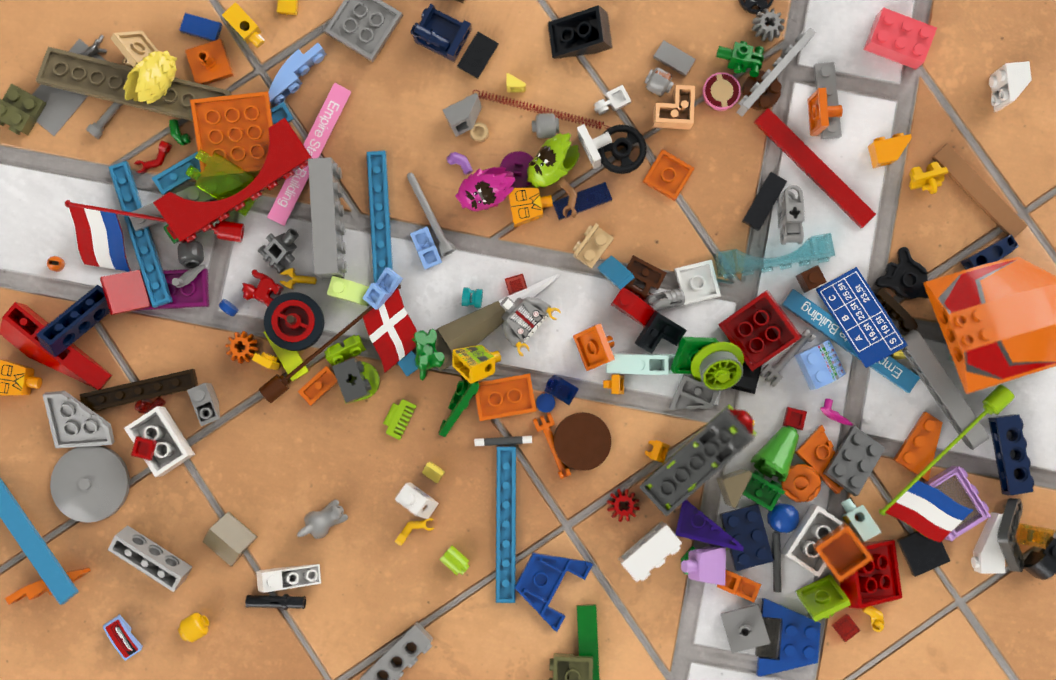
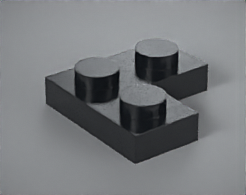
(658, 328)

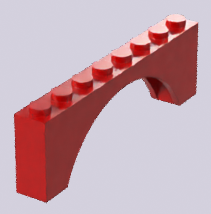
(190, 217)

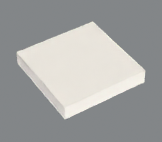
(698, 282)

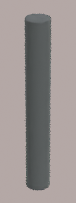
(777, 562)

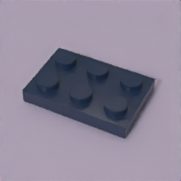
(749, 530)

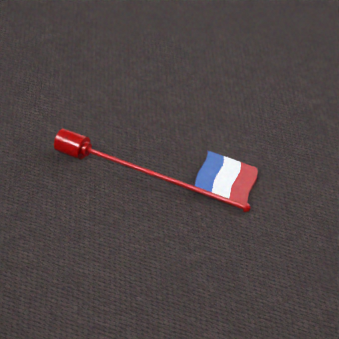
(102, 239)

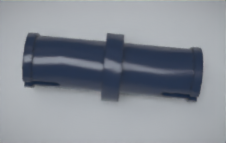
(430, 36)

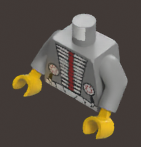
(523, 319)

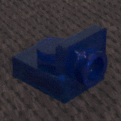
(561, 389)

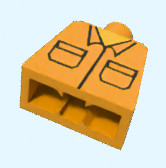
(527, 205)
(17, 379)

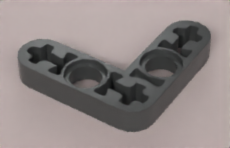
(1007, 533)

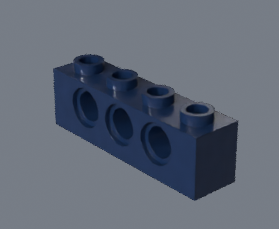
(74, 322)
(1005, 464)

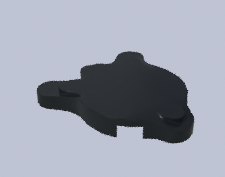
(905, 278)

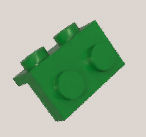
(763, 491)

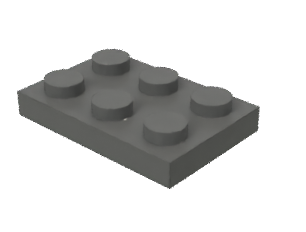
(854, 461)

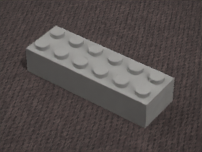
(326, 218)

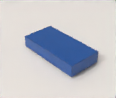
(200, 27)

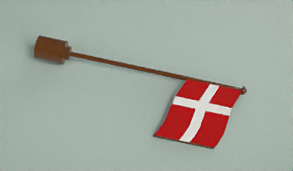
(388, 330)

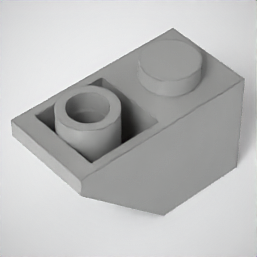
(463, 114)
(205, 403)

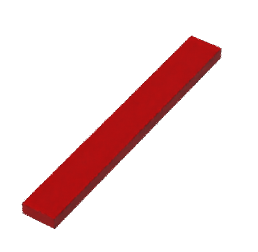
(814, 168)

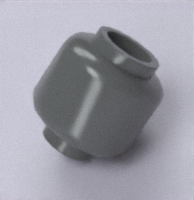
(190, 254)

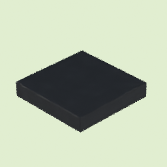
(922, 553)

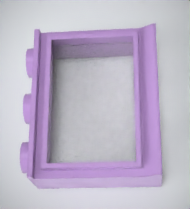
(955, 485)

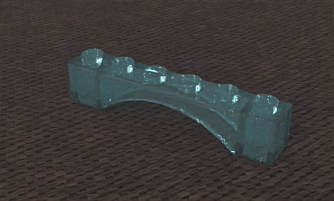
(736, 262)

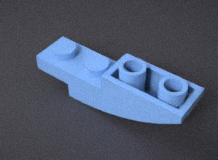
(287, 77)

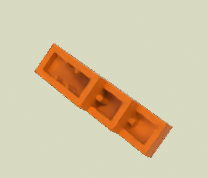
(38, 588)

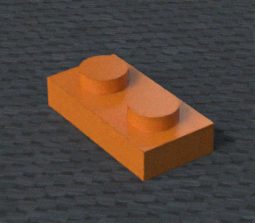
(318, 385)

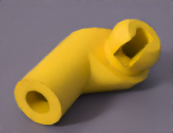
(876, 617)

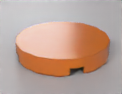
(802, 483)

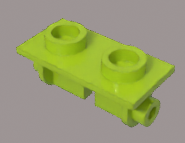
(337, 354)

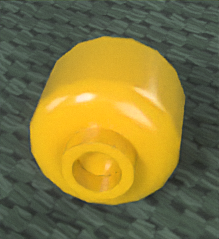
(193, 627)

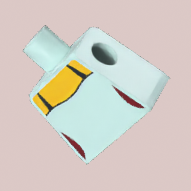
(865, 527)

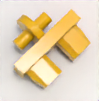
(928, 180)

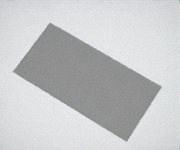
(60, 103)

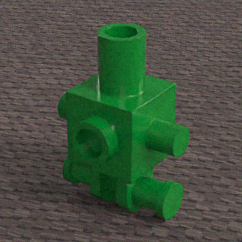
(742, 57)

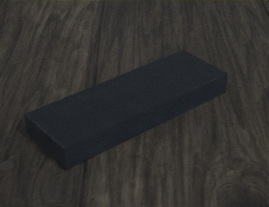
(764, 201)

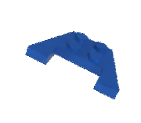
(541, 580)
(797, 640)

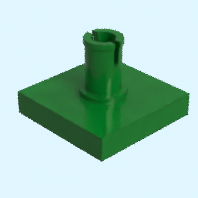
(686, 351)

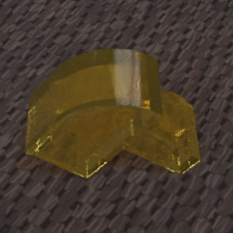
(1033, 535)

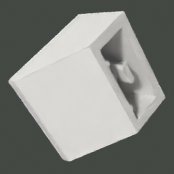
(1009, 83)

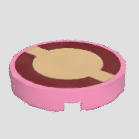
(721, 91)

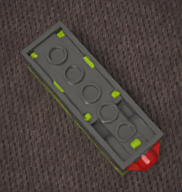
(699, 459)

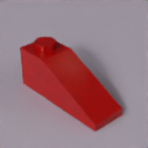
(633, 306)

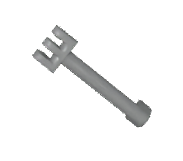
(774, 371)

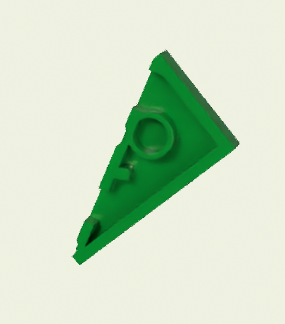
(458, 403)

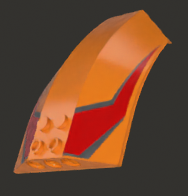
(997, 320)

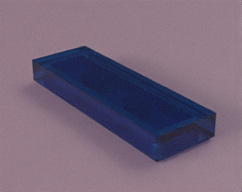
(585, 200)

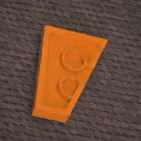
(920, 445)
(817, 453)

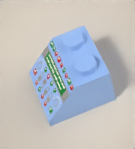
(820, 365)

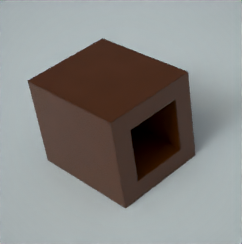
(811, 279)

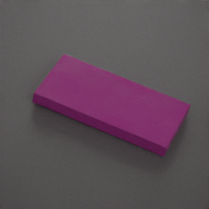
(189, 296)

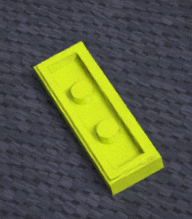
(289, 360)

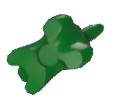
(426, 353)

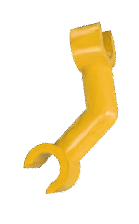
(408, 528)

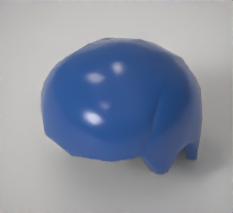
(783, 518)

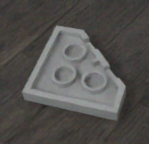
(75, 423)

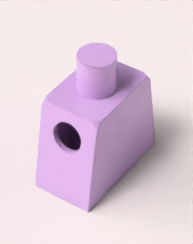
(706, 564)

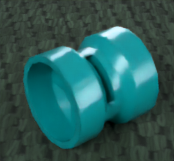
(477, 296)

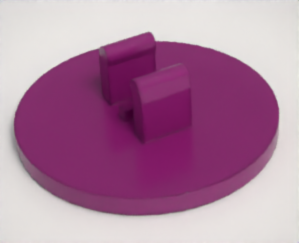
(518, 164)

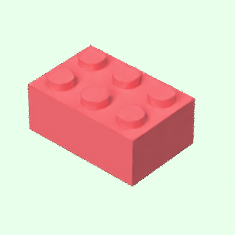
(900, 38)

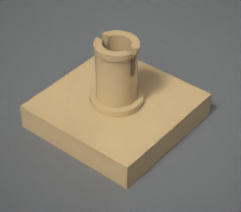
(133, 46)

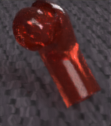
(145, 407)

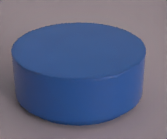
(228, 307)

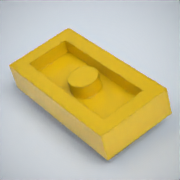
(267, 360)

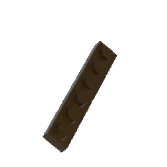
(140, 390)

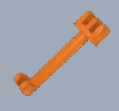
(545, 426)

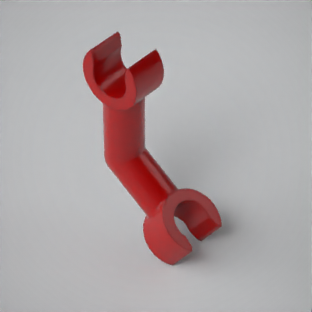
(164, 148)

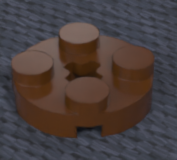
(765, 100)

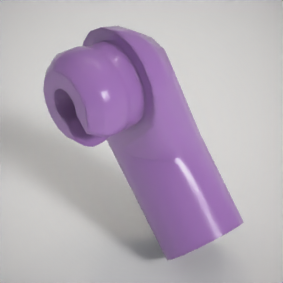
(456, 158)

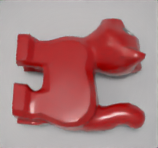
(263, 291)

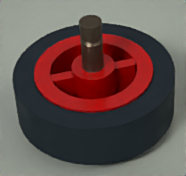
(294, 321)

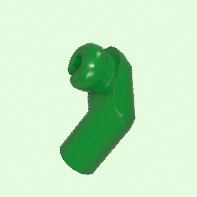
(176, 134)

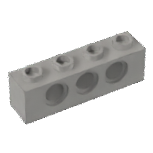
(150, 558)
(415, 635)

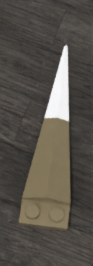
(477, 325)

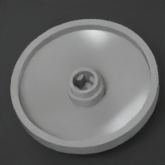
(90, 483)

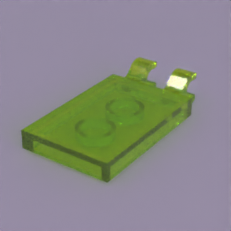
(221, 178)

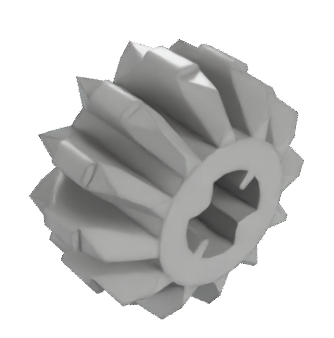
(764, 18)

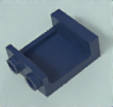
(447, 27)

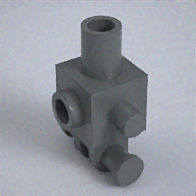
(279, 249)

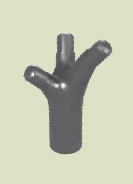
(94, 48)

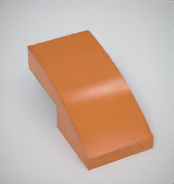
(740, 586)

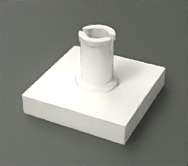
(591, 145)

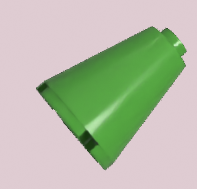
(777, 454)

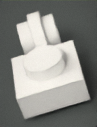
(616, 98)

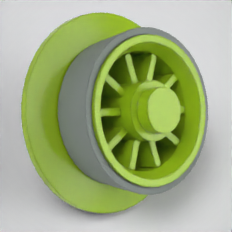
(718, 366)

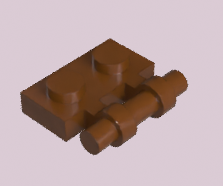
(645, 273)

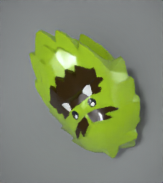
(552, 161)

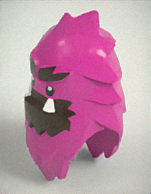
(485, 188)

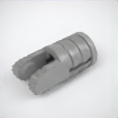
(667, 299)

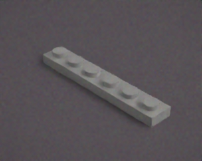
(769, 76)
(191, 193)

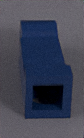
(991, 253)

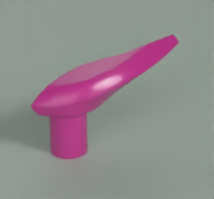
(827, 411)

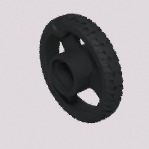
(627, 165)

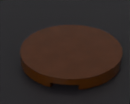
(582, 441)

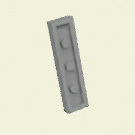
(826, 78)

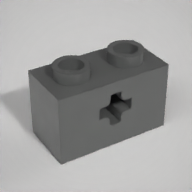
(343, 374)

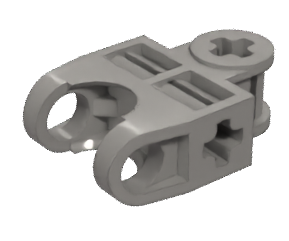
(791, 216)

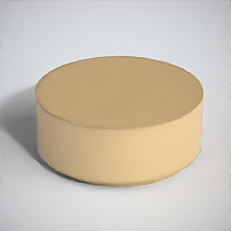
(479, 132)

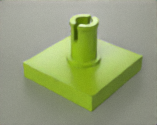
(823, 598)

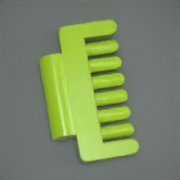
(394, 416)

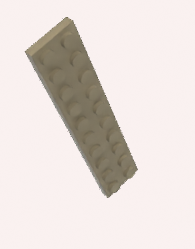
(107, 79)

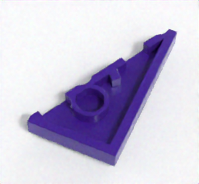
(698, 527)

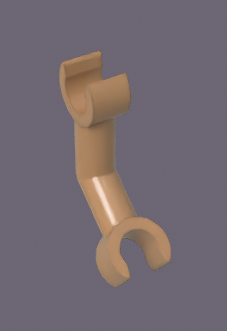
(572, 197)

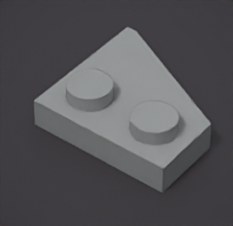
(692, 395)

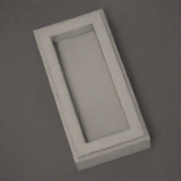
(674, 58)

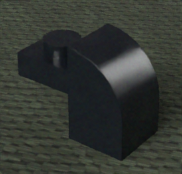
(1042, 563)

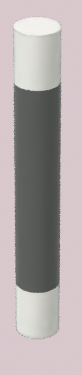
(503, 440)

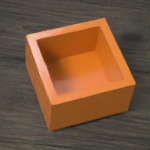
(842, 552)

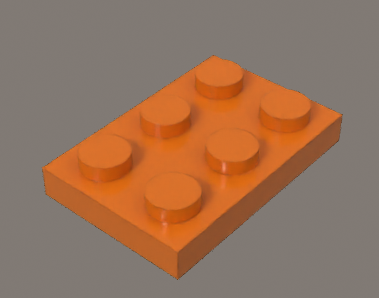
(505, 397)

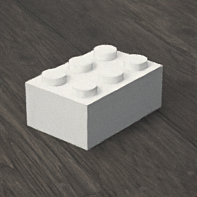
(171, 445)
(811, 529)
(650, 551)

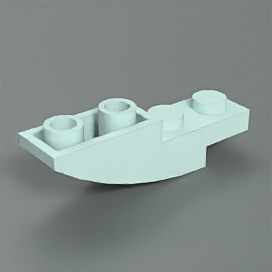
(641, 364)

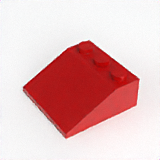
(760, 330)
(876, 580)

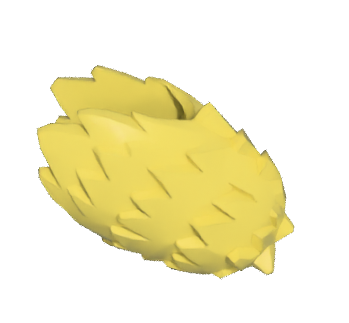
(150, 77)

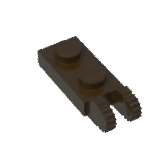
(895, 310)

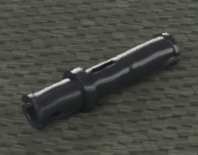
(275, 602)

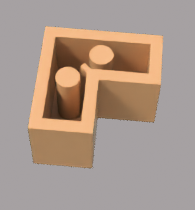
(680, 113)

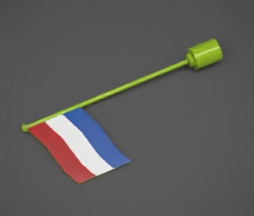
(928, 508)

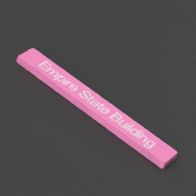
(314, 144)

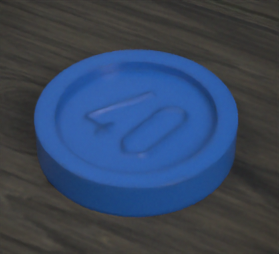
(545, 402)

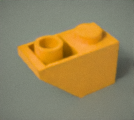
(887, 151)

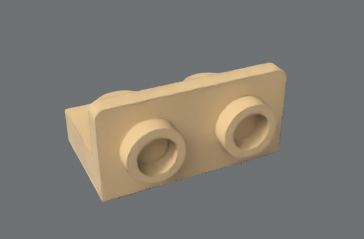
(592, 246)

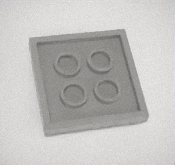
(364, 25)

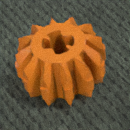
(243, 339)

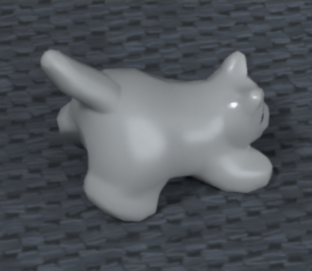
(319, 522)

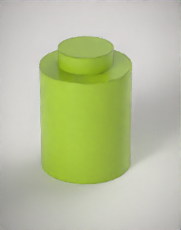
(455, 561)

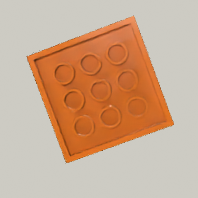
(234, 128)

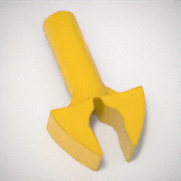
(296, 278)

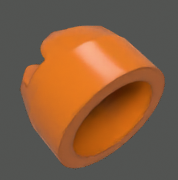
(56, 268)

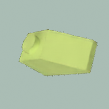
(347, 290)

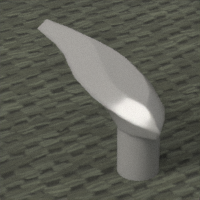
(188, 276)

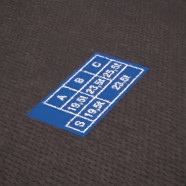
(861, 317)

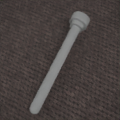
(97, 128)
(446, 246)

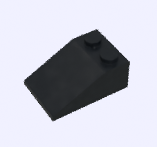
(580, 33)

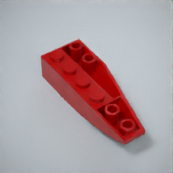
(20, 328)

